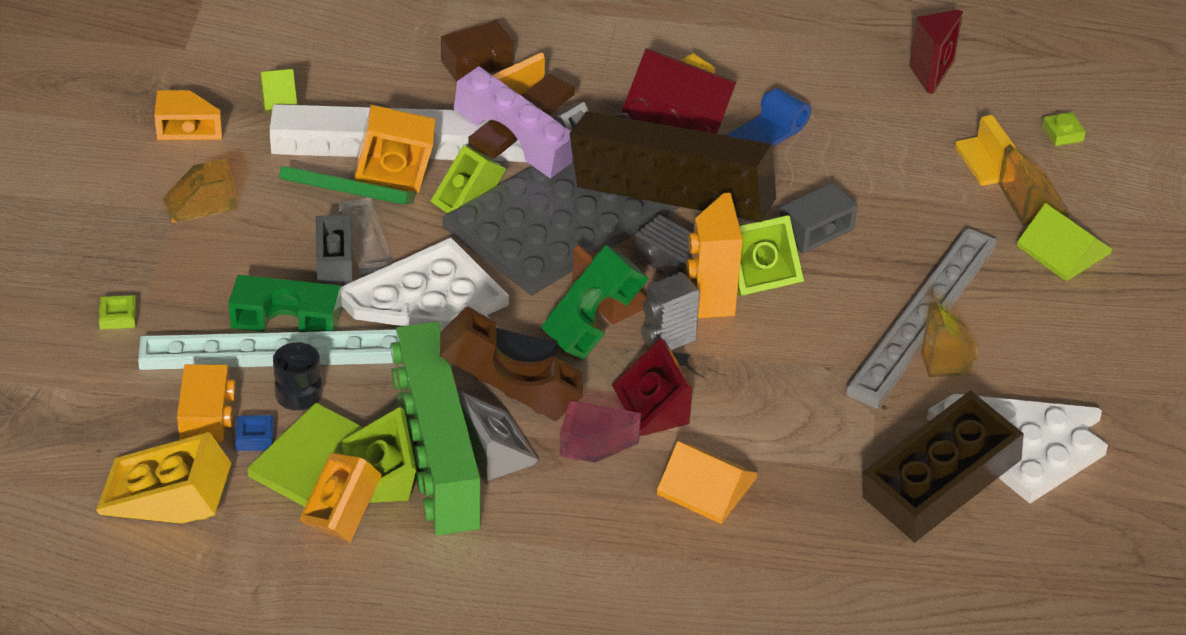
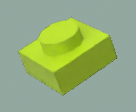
(1063, 129)

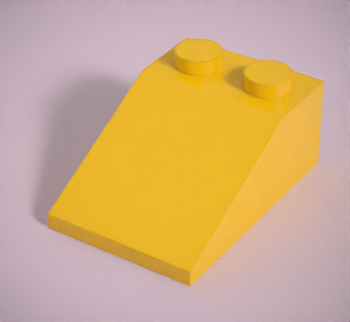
(167, 482)

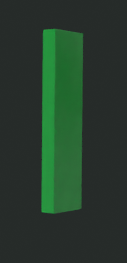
(347, 185)

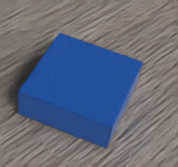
(254, 432)

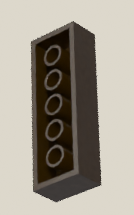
(672, 164)

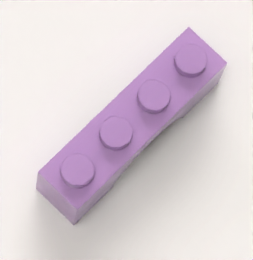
(543, 139)

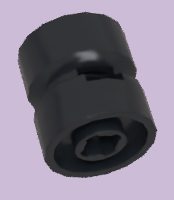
(297, 376)

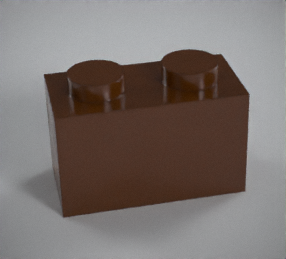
(475, 47)

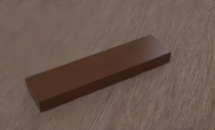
(547, 95)

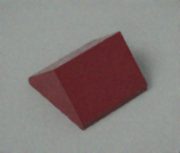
(935, 47)
(656, 389)

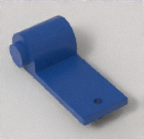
(779, 119)

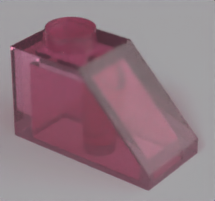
(597, 431)

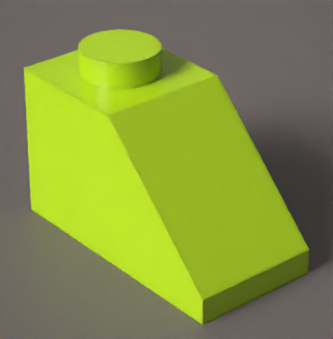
(277, 88)
(467, 179)

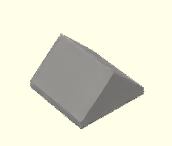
(495, 439)

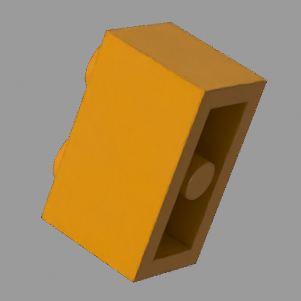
(205, 401)

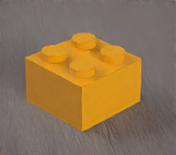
(395, 148)

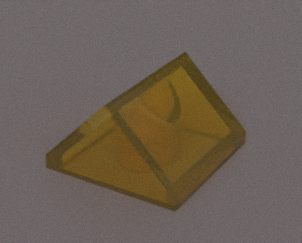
(1027, 186)

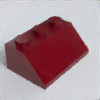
(677, 94)

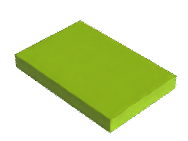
(300, 453)

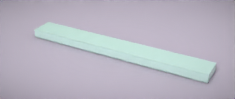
(259, 348)

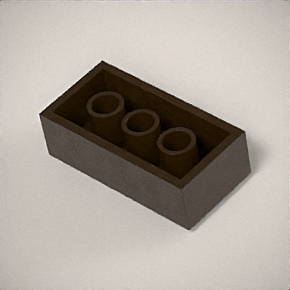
(942, 465)

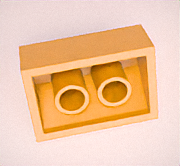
(716, 258)

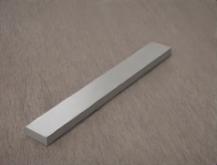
(906, 336)

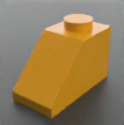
(185, 117)

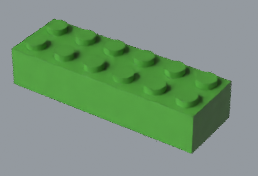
(437, 430)

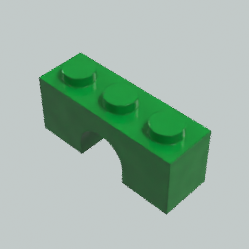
(260, 299)
(573, 320)

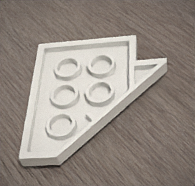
(424, 289)
(1053, 442)

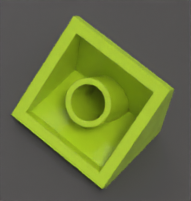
(1061, 244)
(768, 256)
(389, 451)

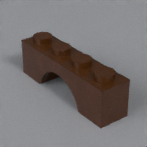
(541, 385)

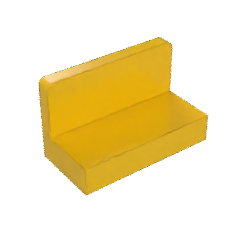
(986, 151)

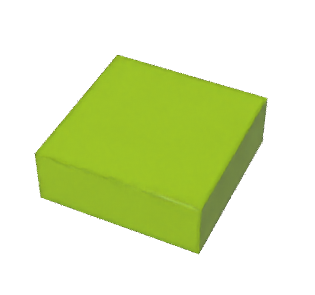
(117, 312)

